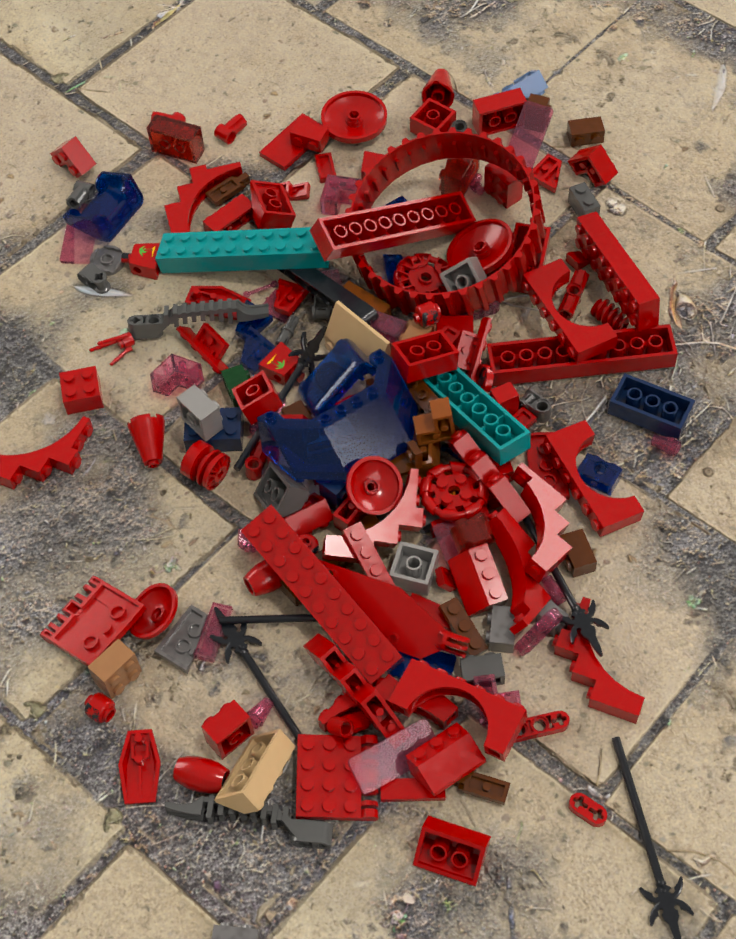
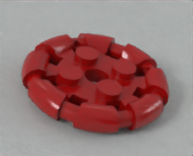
(419, 270)
(455, 481)

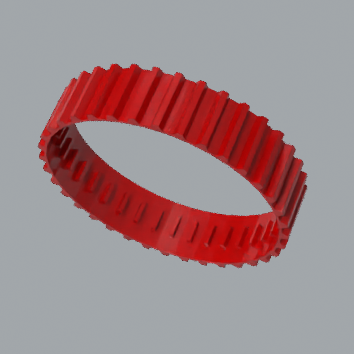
(438, 147)

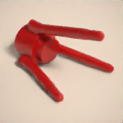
(124, 341)

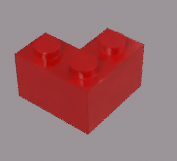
(74, 156)
(595, 163)

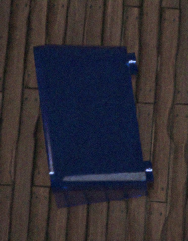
(110, 209)
(334, 376)

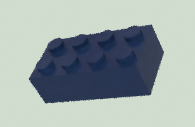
(651, 406)

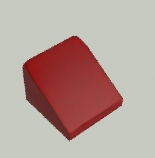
(576, 260)

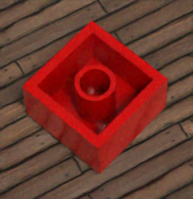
(432, 116)
(502, 185)
(81, 390)
(257, 396)
(227, 729)

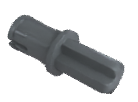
(288, 330)

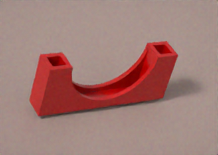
(579, 340)
(604, 512)
(424, 682)

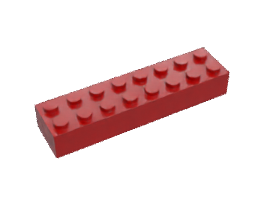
(617, 271)

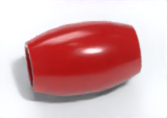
(262, 579)
(200, 774)

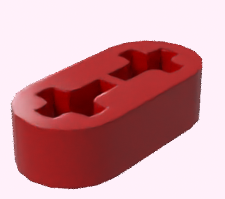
(590, 805)

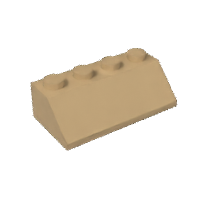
(256, 772)

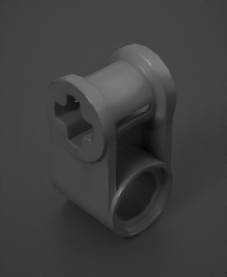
(535, 403)

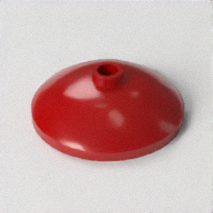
(385, 483)
(161, 607)

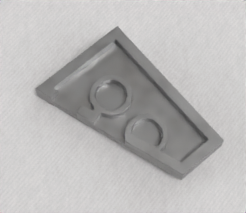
(183, 638)

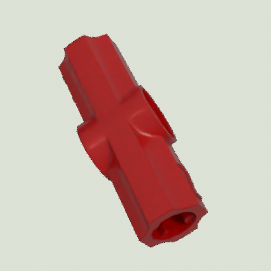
(573, 293)

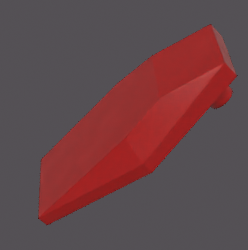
(207, 293)
(139, 767)

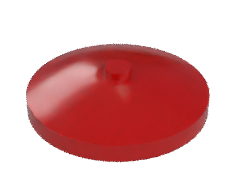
(354, 116)
(487, 240)

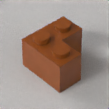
(435, 425)

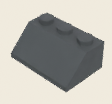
(281, 491)

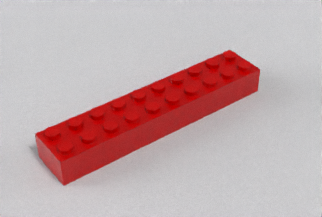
(391, 225)
(548, 360)
(322, 595)

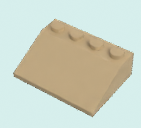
(348, 325)

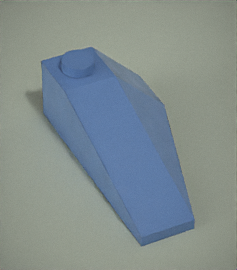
(529, 83)

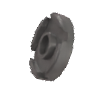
(107, 259)

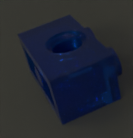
(602, 482)

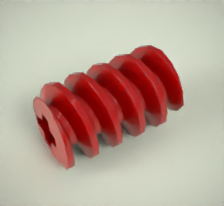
(608, 314)

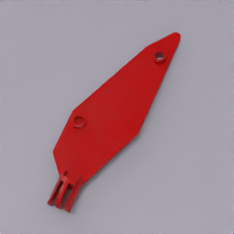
(398, 615)

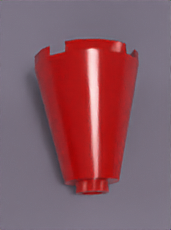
(439, 88)
(148, 438)

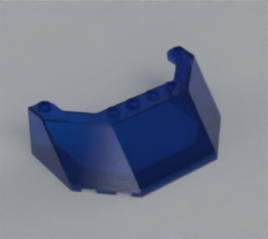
(365, 425)

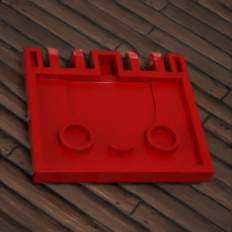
(94, 622)
(325, 781)

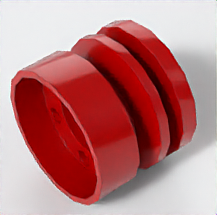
(205, 465)

